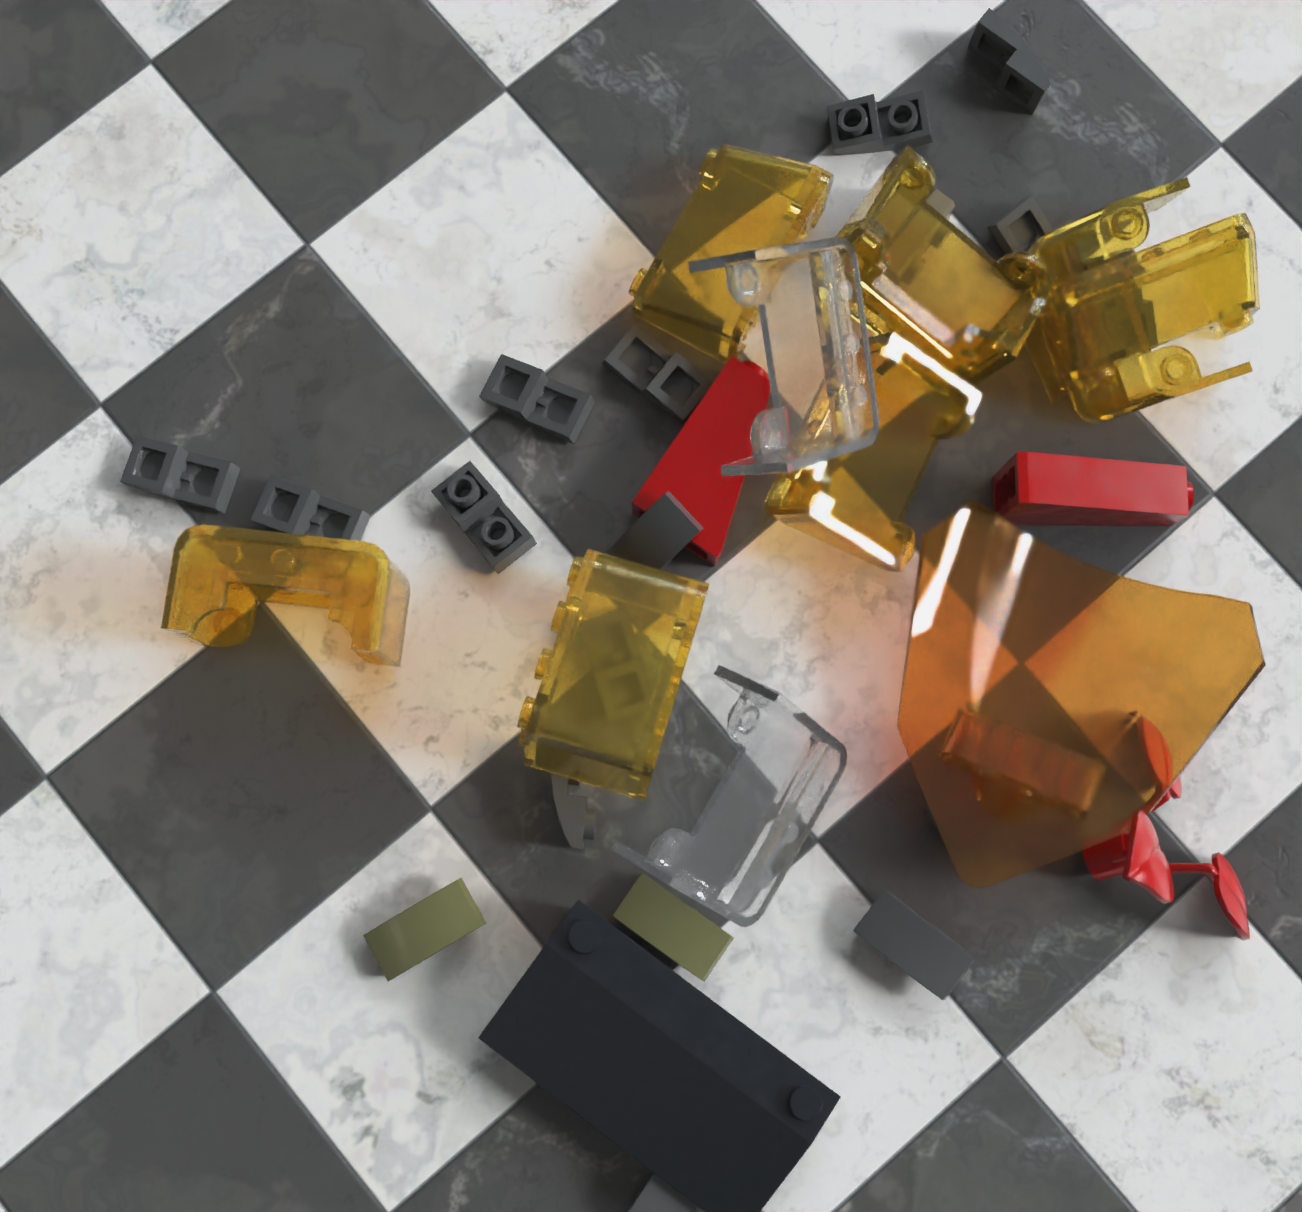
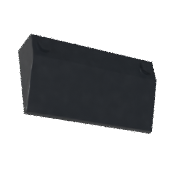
(659, 1067)

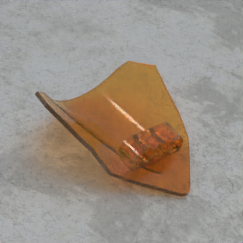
(1054, 693)

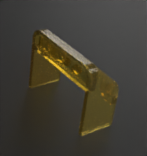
(1146, 302)
(1150, 375)

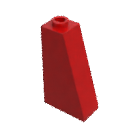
(710, 438)
(1090, 491)

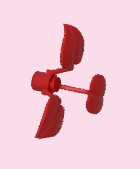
(1143, 863)

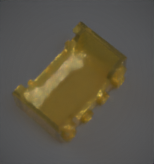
(227, 570)
(611, 673)

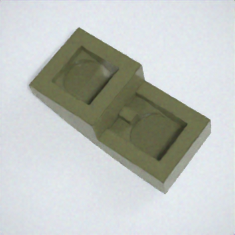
(673, 927)
(424, 929)

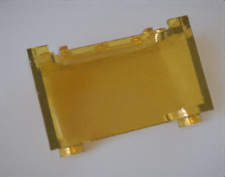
(739, 206)
(936, 282)
(864, 495)

